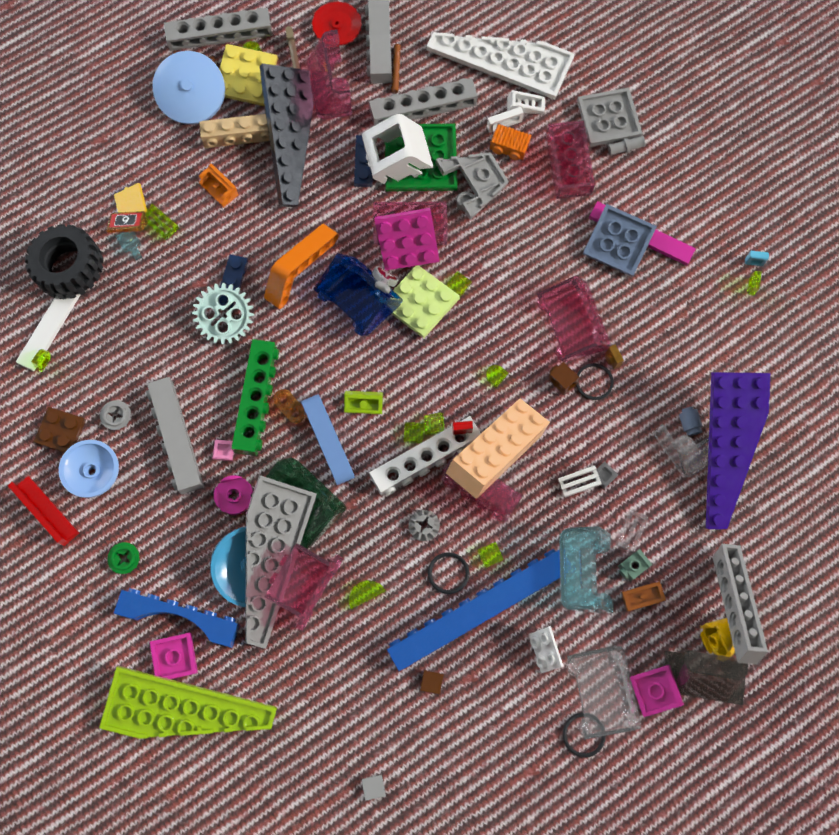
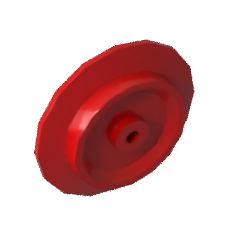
(337, 16)

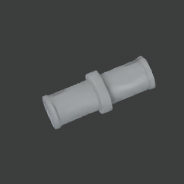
(626, 145)

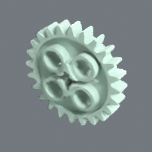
(211, 300)

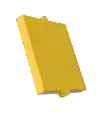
(130, 199)

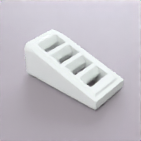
(520, 96)

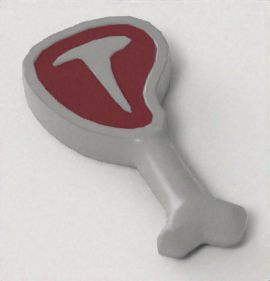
(384, 279)

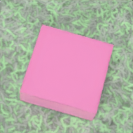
(223, 451)

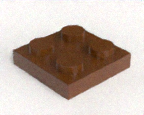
(59, 430)

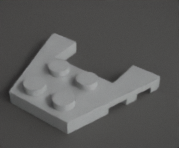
(481, 174)

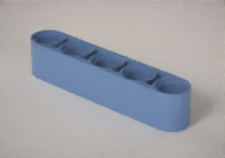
(328, 439)

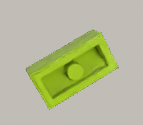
(363, 402)

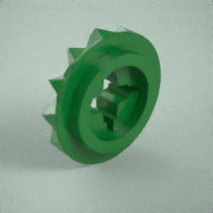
(123, 549)

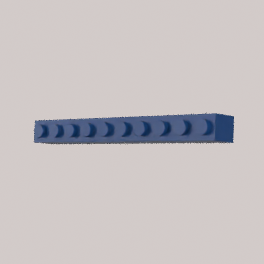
(475, 612)

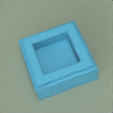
(756, 258)

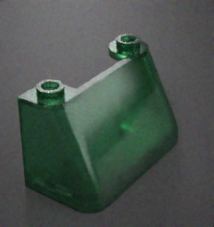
(326, 507)

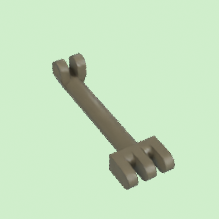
(292, 47)

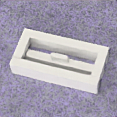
(506, 118)
(591, 469)

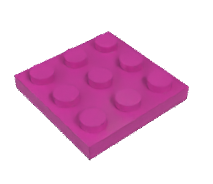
(407, 239)

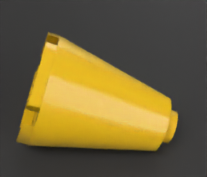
(717, 638)

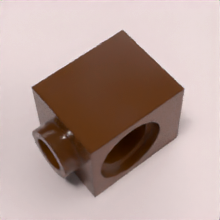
(563, 378)

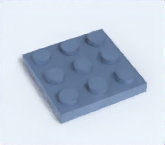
(619, 240)

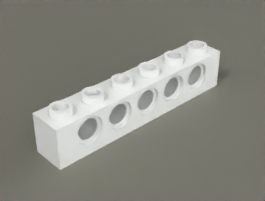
(397, 465)

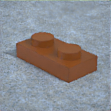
(643, 596)

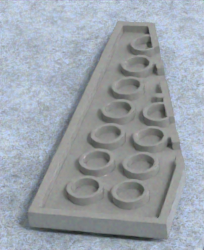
(273, 527)

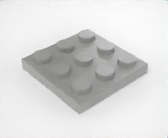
(609, 117)

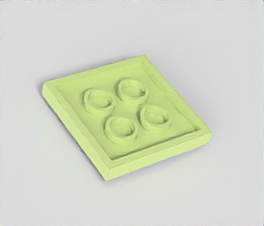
(424, 301)

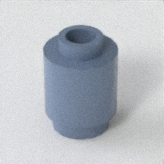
(691, 421)

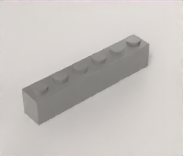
(379, 41)
(175, 436)

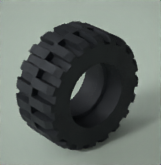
(49, 247)

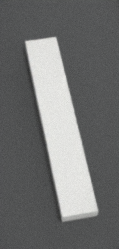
(46, 330)

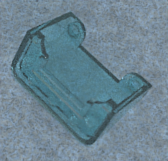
(578, 569)

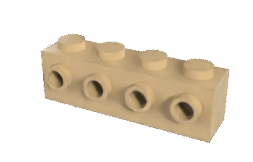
(234, 131)

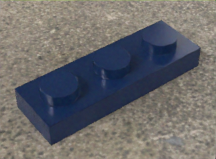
(363, 174)
(233, 275)

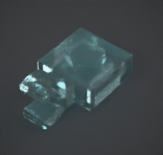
(130, 242)

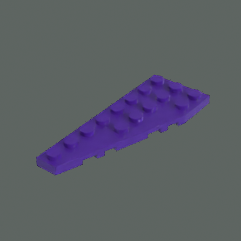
(735, 425)

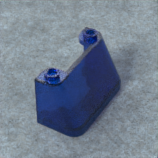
(353, 290)

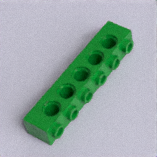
(259, 350)

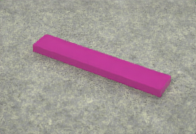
(659, 242)

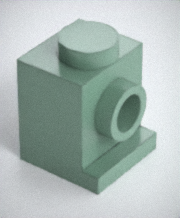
(640, 560)

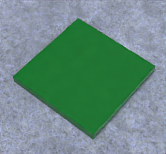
(441, 144)

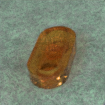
(289, 406)

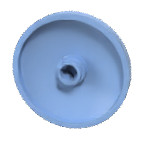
(188, 87)

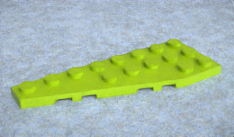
(161, 707)

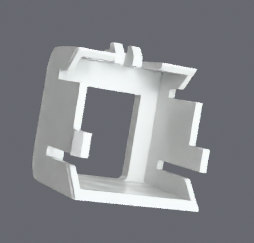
(397, 164)

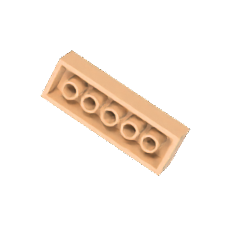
(497, 448)

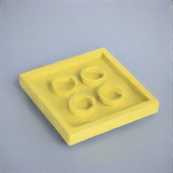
(242, 73)

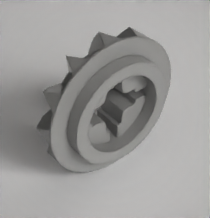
(111, 408)
(428, 533)

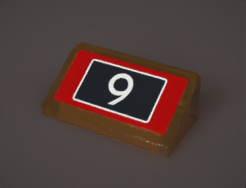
(127, 222)

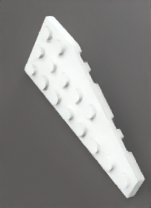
(522, 63)

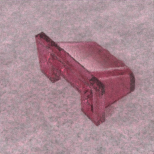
(301, 582)

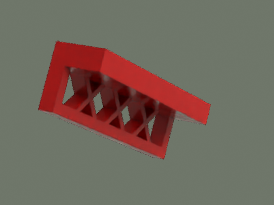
(44, 510)

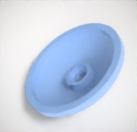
(80, 460)

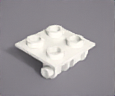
(545, 649)

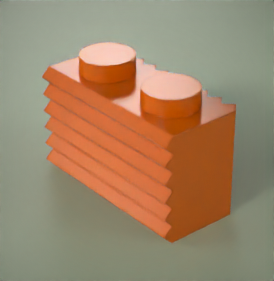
(510, 142)

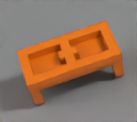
(218, 185)

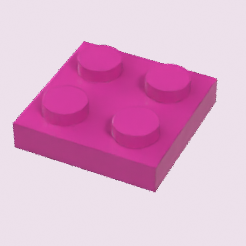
(174, 656)
(656, 691)

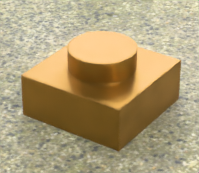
(614, 357)

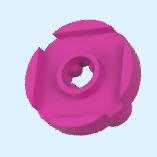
(225, 488)

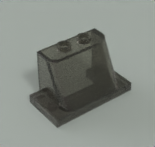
(708, 675)

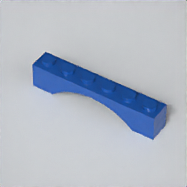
(137, 607)

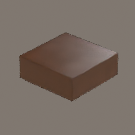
(432, 682)

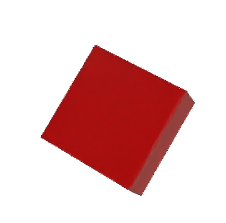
(462, 427)

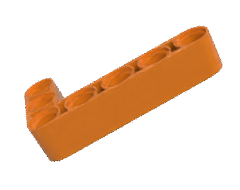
(296, 261)

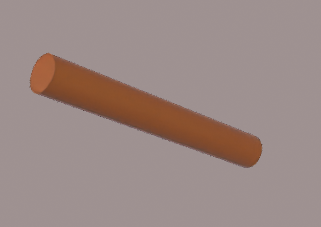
(396, 66)

